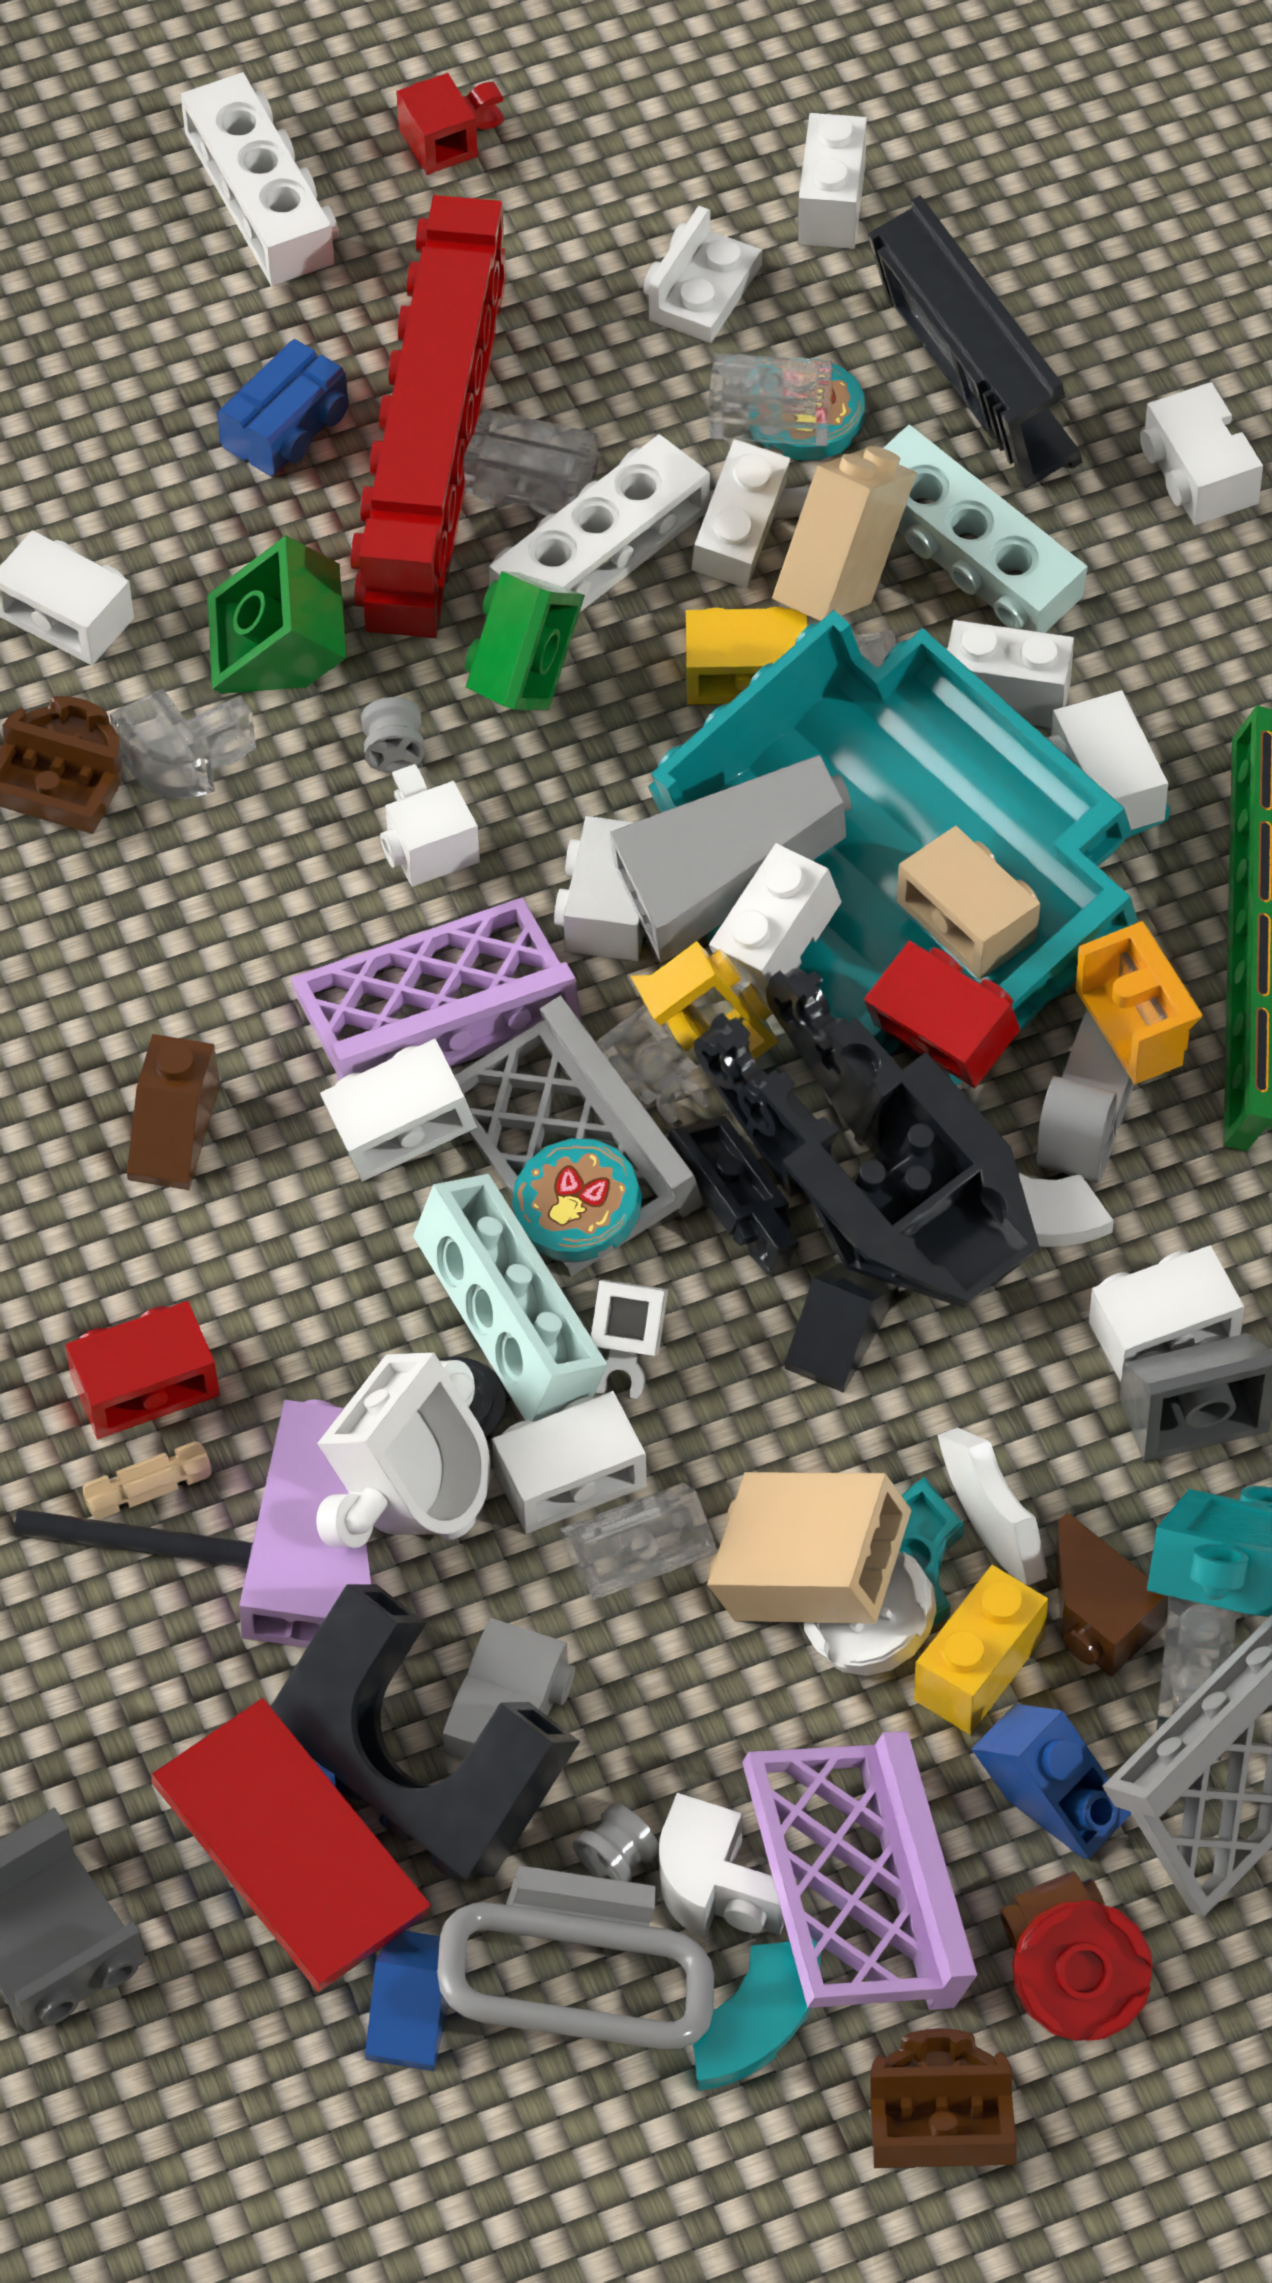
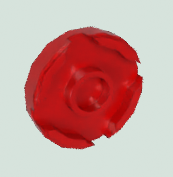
(1082, 1970)

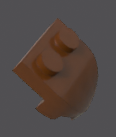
(60, 763)
(942, 2104)

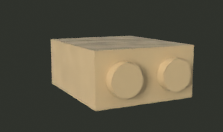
(844, 533)
(809, 1547)

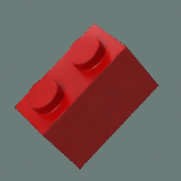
(943, 1012)
(142, 1369)

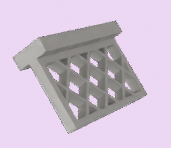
(604, 1095)
(1179, 1763)

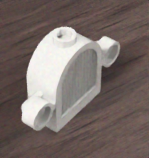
(406, 1454)

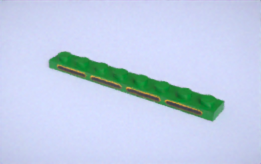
(1249, 936)

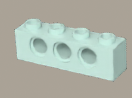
(1007, 540)
(508, 1297)

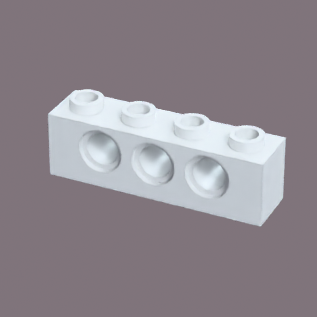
(259, 178)
(613, 522)

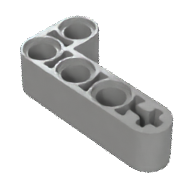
(1084, 1107)

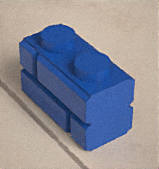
(283, 408)

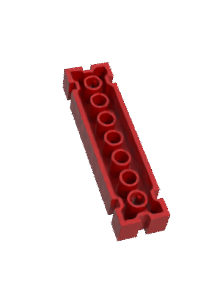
(430, 417)

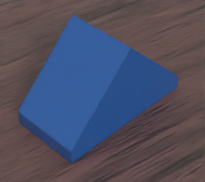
(407, 2003)

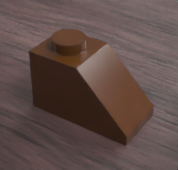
(172, 1111)
(1102, 1599)

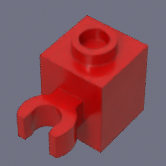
(443, 123)

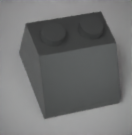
(1198, 1395)

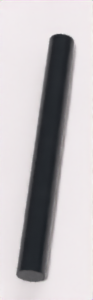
(132, 1538)

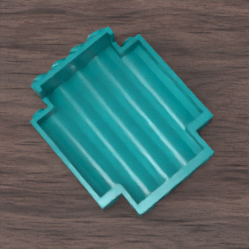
(918, 755)

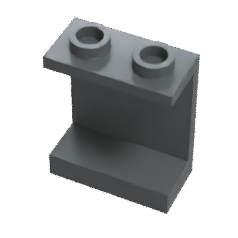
(56, 1927)

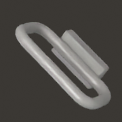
(584, 1913)

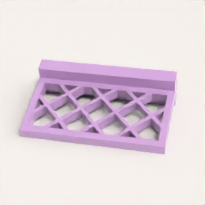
(461, 1026)
(914, 1876)

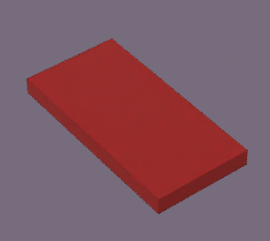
(290, 1844)

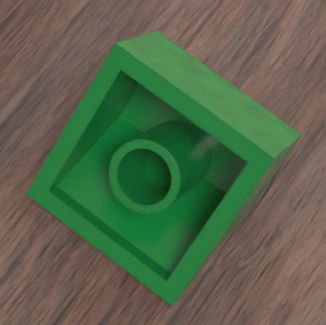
(277, 621)
(522, 641)

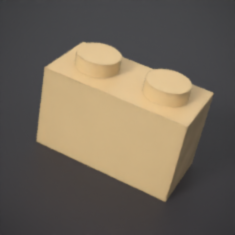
(968, 901)

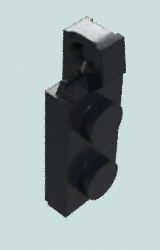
(737, 1190)

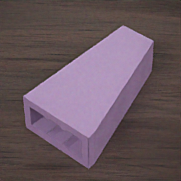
(290, 1569)

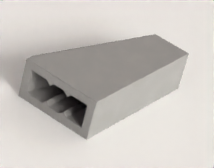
(699, 857)

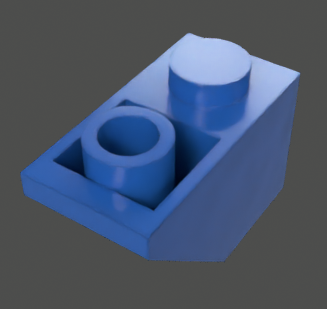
(1051, 1776)

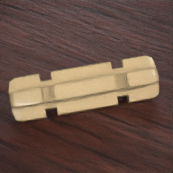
(147, 1480)

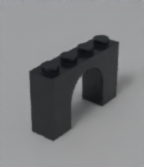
(336, 1716)

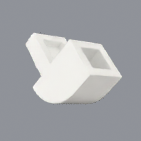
(701, 1873)

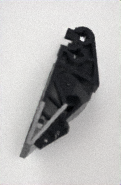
(940, 1195)

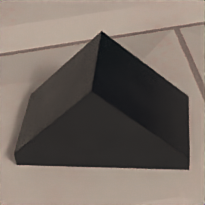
(838, 1325)

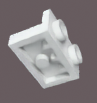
(699, 278)

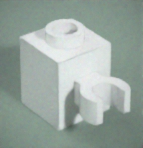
(428, 829)
(629, 1324)

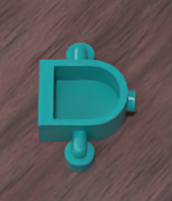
(1217, 1551)

